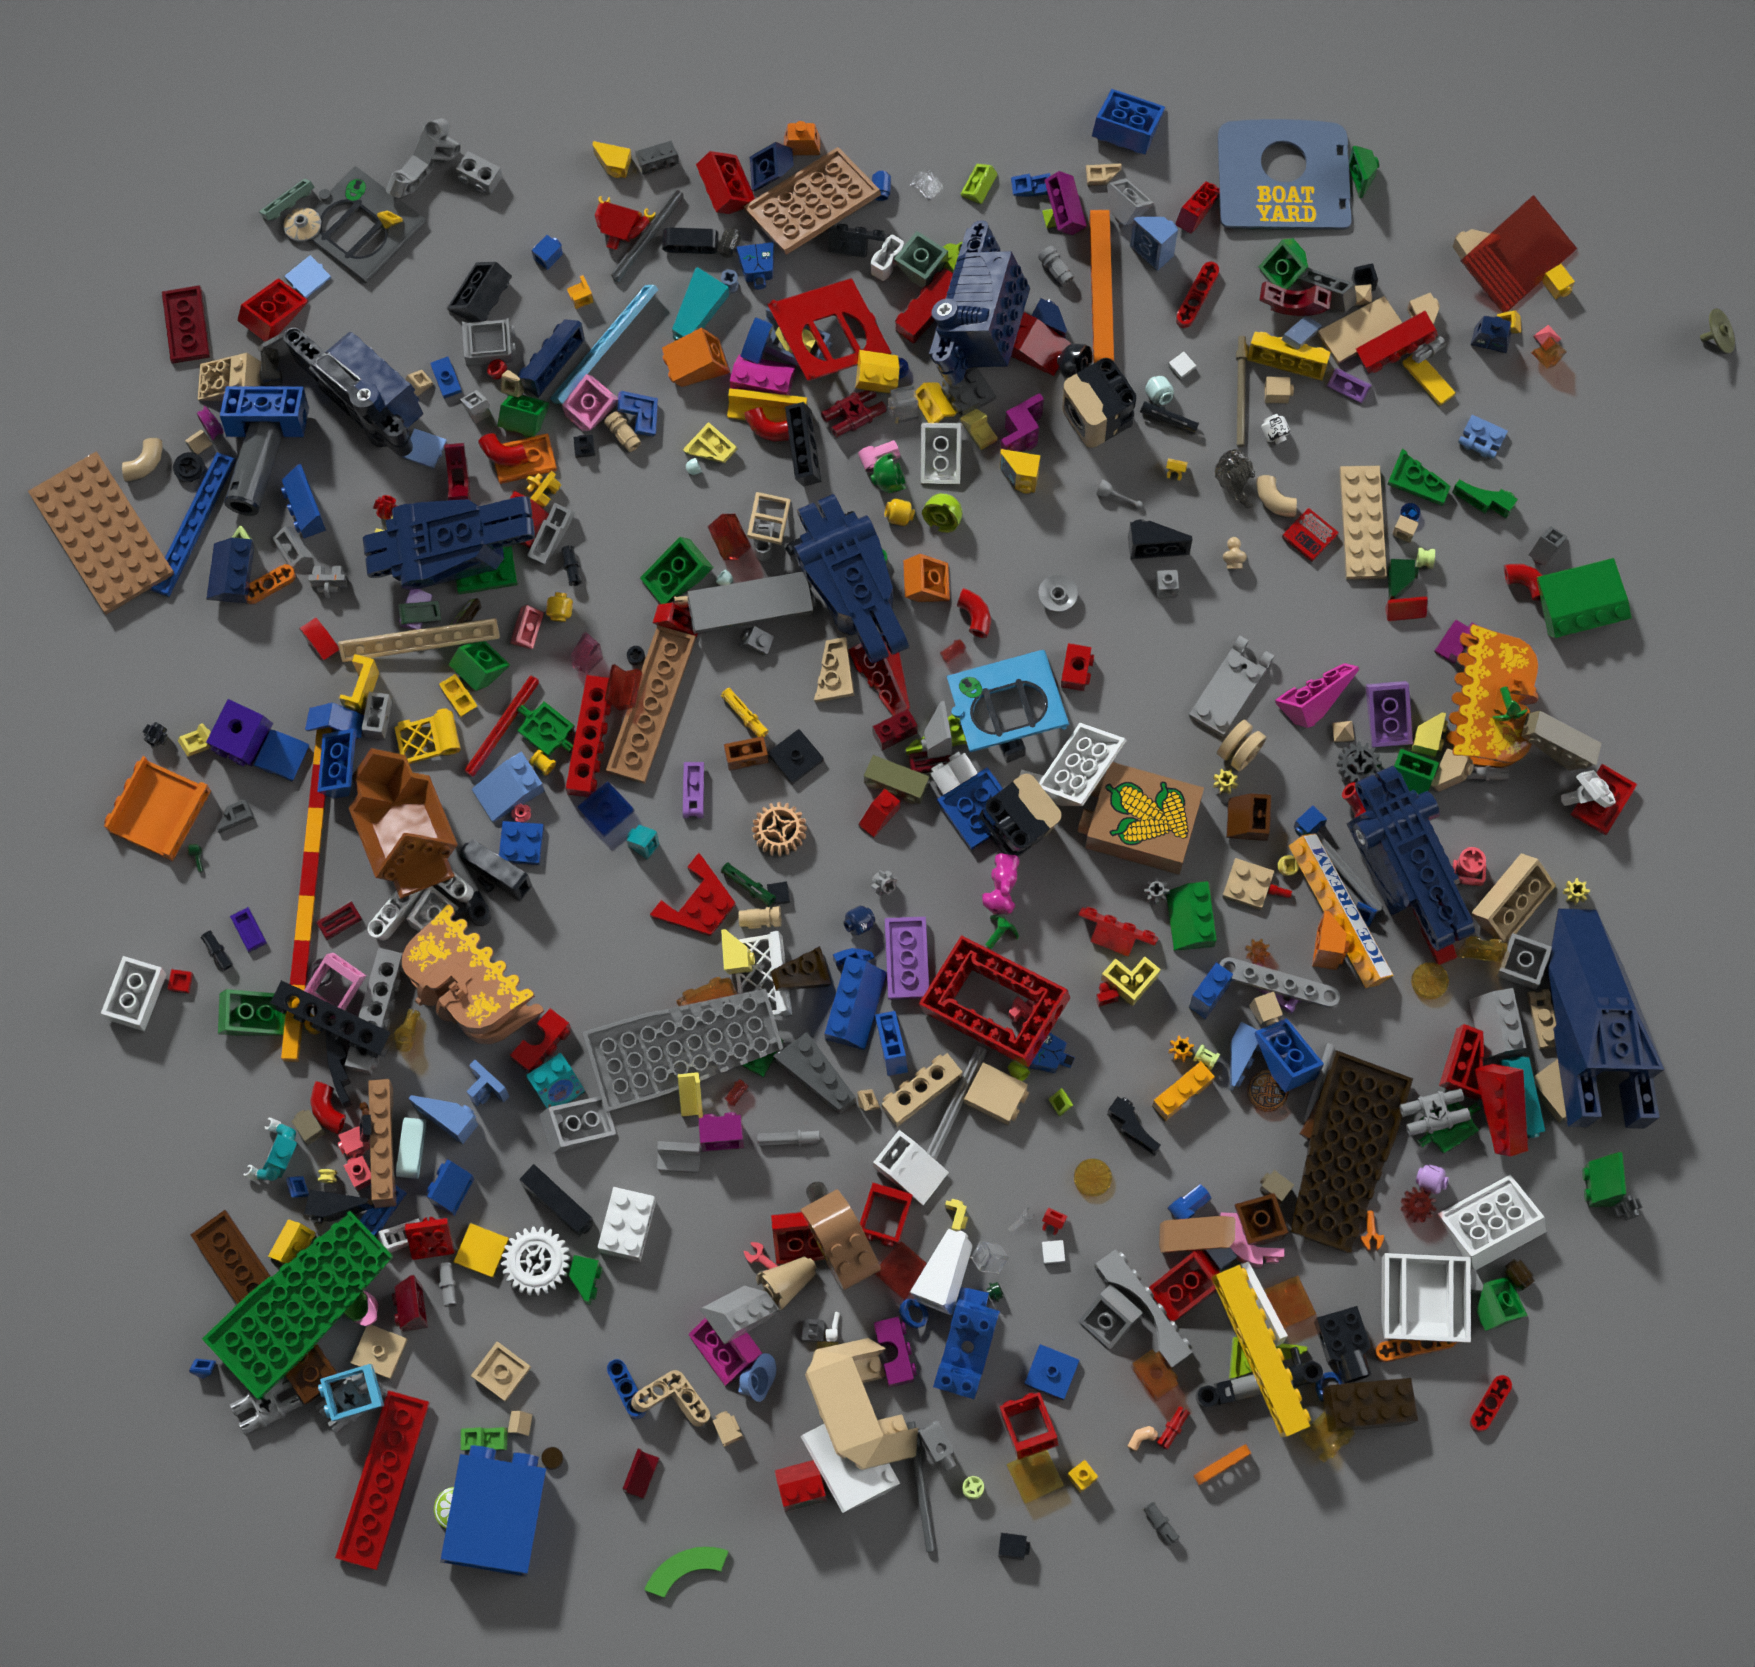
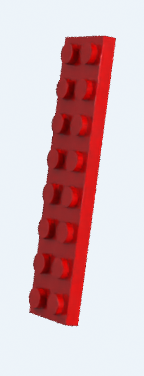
(382, 1480)

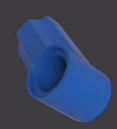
(1187, 1206)

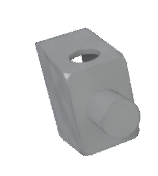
(931, 1436)

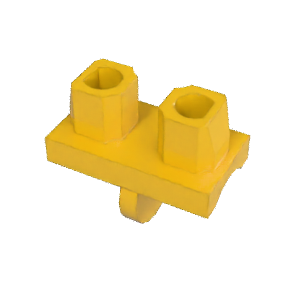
(549, 482)

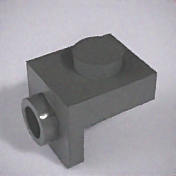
(756, 640)

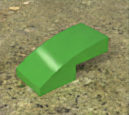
(486, 1437)

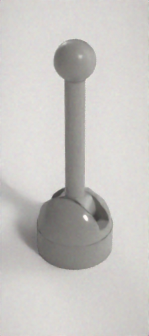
(1105, 489)

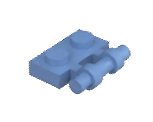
(1484, 432)

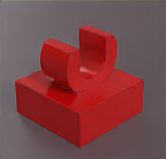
(1106, 995)
(1055, 1219)

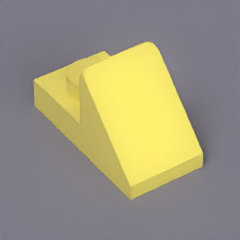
(978, 428)

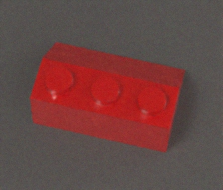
(725, 182)
(793, 1238)

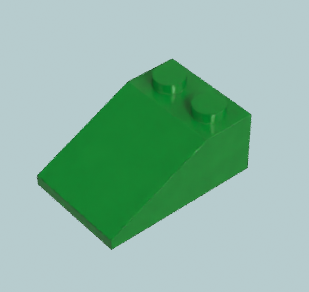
(676, 571)
(249, 1014)
(1604, 1181)

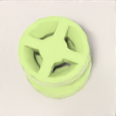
(1425, 558)
(974, 1484)

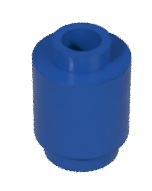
(883, 182)

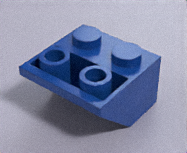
(449, 1187)

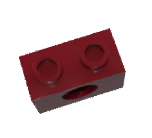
(895, 729)

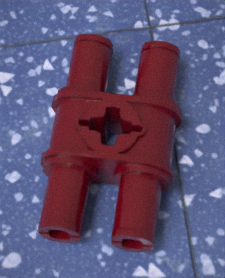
(859, 413)

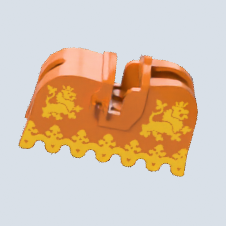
(1490, 664)

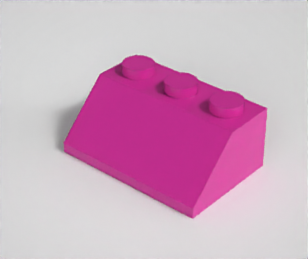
(762, 377)
(726, 1359)

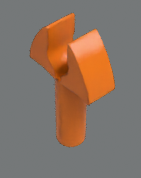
(1371, 1232)

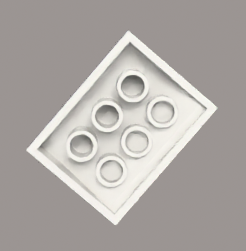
(1080, 765)
(1493, 1222)
(846, 1481)

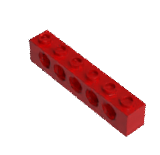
(575, 784)

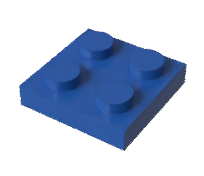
(521, 842)

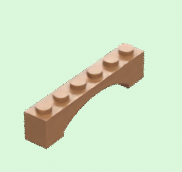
(381, 1150)

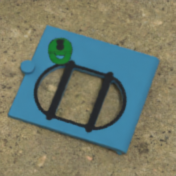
(1028, 670)

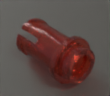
(953, 650)
(736, 1092)

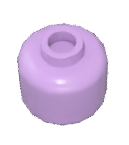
(1432, 1179)

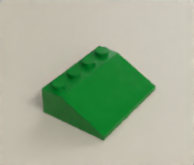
(1583, 598)

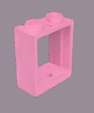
(342, 967)

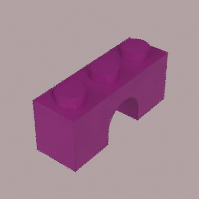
(891, 1333)

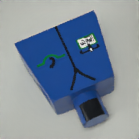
(757, 263)
(1051, 1055)

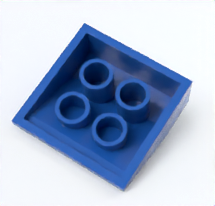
(1127, 121)

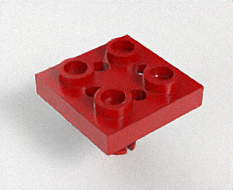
(429, 1234)

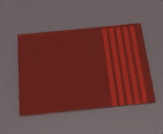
(1518, 254)

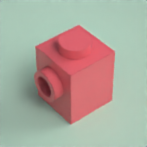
(351, 1143)
(358, 1172)

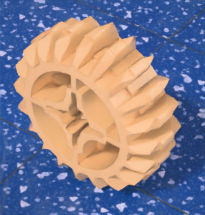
(786, 826)

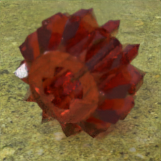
(1413, 1198)

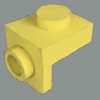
(195, 741)
(960, 1219)

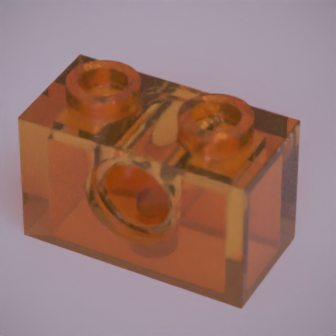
(1156, 1387)

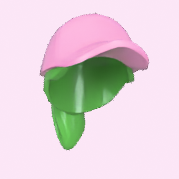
(363, 1309)

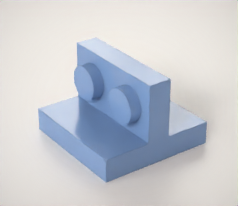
(486, 1083)

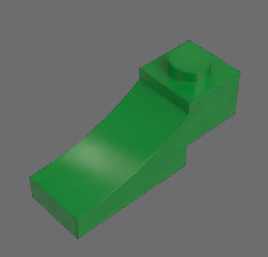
(1499, 501)

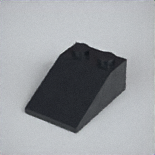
(1154, 540)

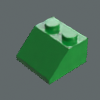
(522, 415)
(478, 664)

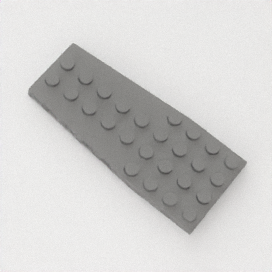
(647, 1052)

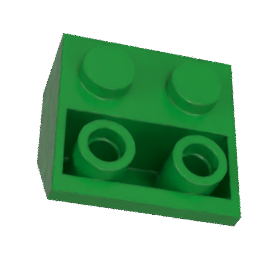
(1416, 770)

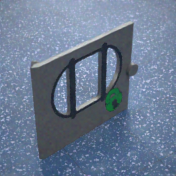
(370, 196)

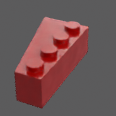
(1504, 1107)

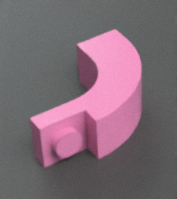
(1252, 1253)

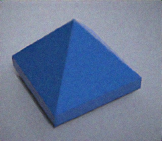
(1366, 912)
(297, 1187)
(202, 1368)

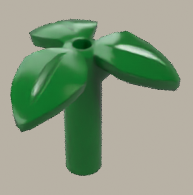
(1512, 707)
(1003, 925)

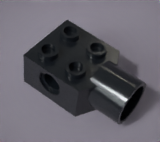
(1345, 1343)

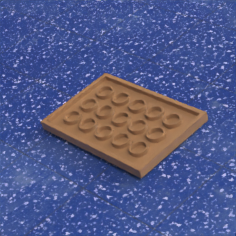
(812, 200)

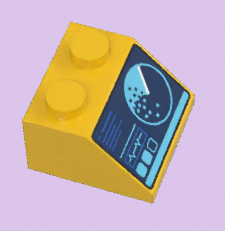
(1020, 469)

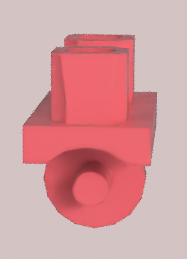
(1020, 1009)

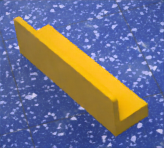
(772, 404)

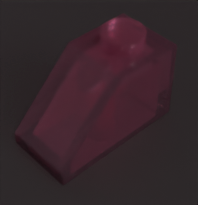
(586, 654)

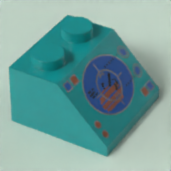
(555, 1082)

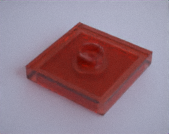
(901, 1270)

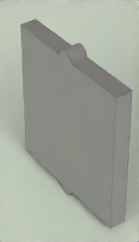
(276, 339)

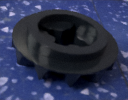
(185, 460)

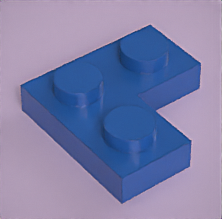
(643, 407)

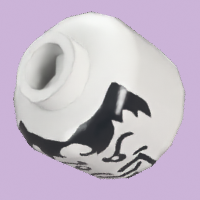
(1275, 429)

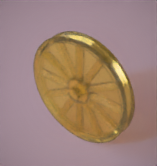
(1430, 980)
(1092, 1177)

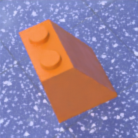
(695, 358)

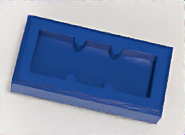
(446, 377)

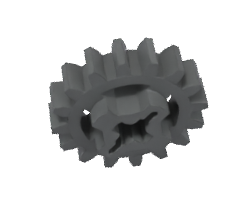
(1350, 764)

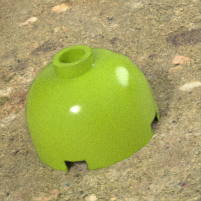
(943, 512)

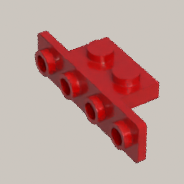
(1114, 934)

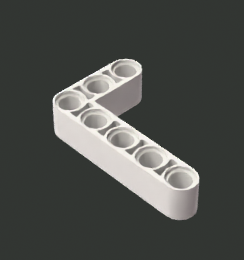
(403, 909)

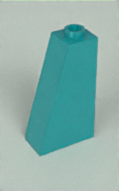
(699, 304)
(1533, 1112)

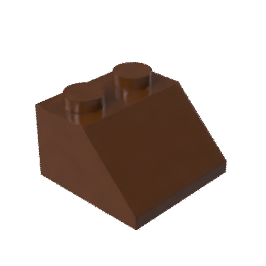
(1261, 1220)

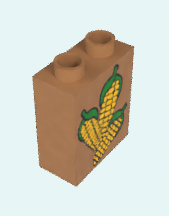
(1142, 817)

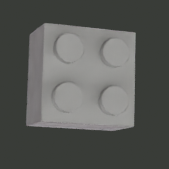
(1524, 961)

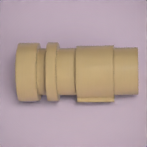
(623, 432)
(760, 917)

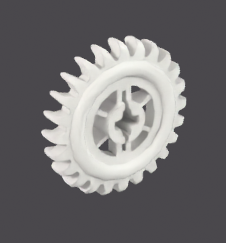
(526, 1279)

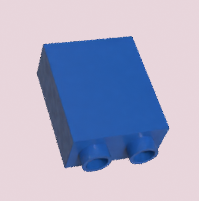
(493, 1512)

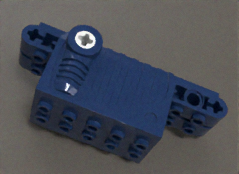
(980, 309)
(1408, 856)

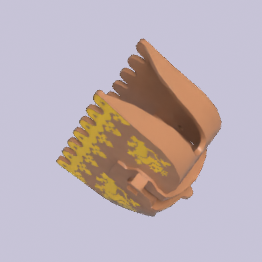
(464, 982)

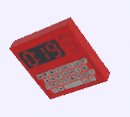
(1310, 534)

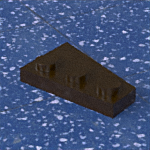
(802, 973)

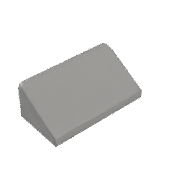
(292, 546)

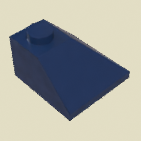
(770, 164)

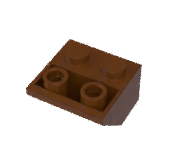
(1249, 817)

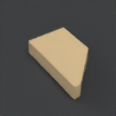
(1101, 173)

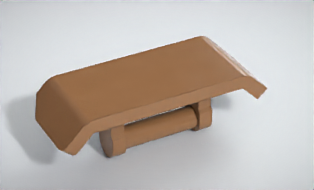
(1196, 1234)

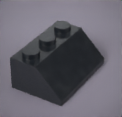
(480, 291)

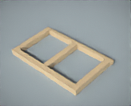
(768, 518)

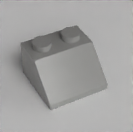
(1110, 1316)

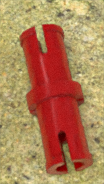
(1173, 1428)

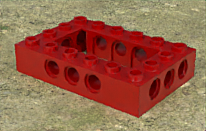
(970, 956)

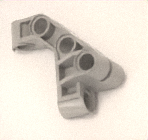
(430, 150)

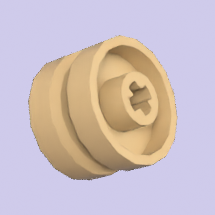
(1241, 745)

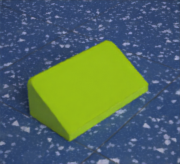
(979, 183)

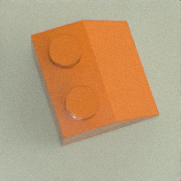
(926, 579)

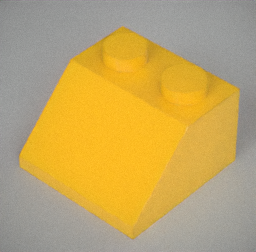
(877, 371)

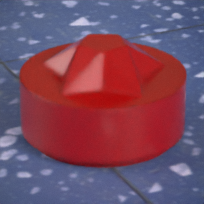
(496, 369)

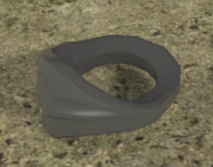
(312, 968)

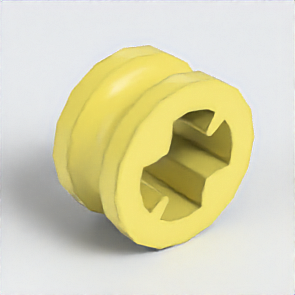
(327, 1176)

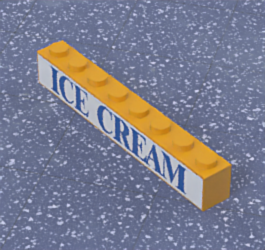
(1335, 898)

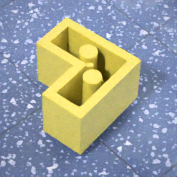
(1131, 984)

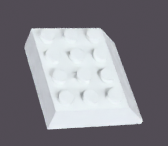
(1426, 1297)

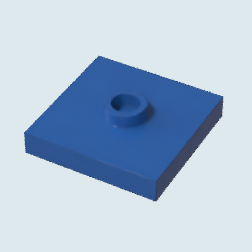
(1051, 1372)

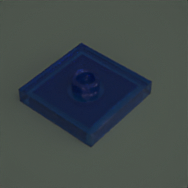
(605, 809)

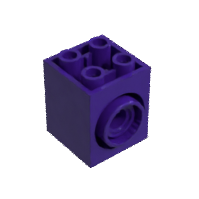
(239, 733)

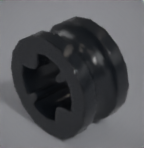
(640, 658)

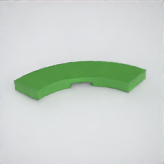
(683, 1563)

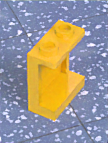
(368, 676)

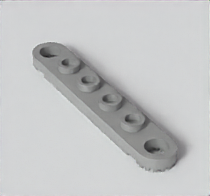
(1281, 983)

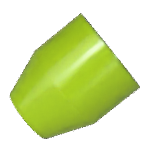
(1018, 1070)

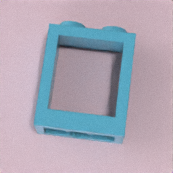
(373, 1388)

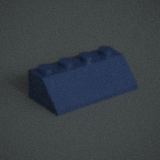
(552, 356)

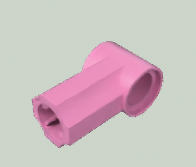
(870, 455)

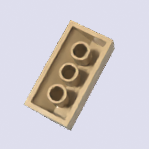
(1514, 898)

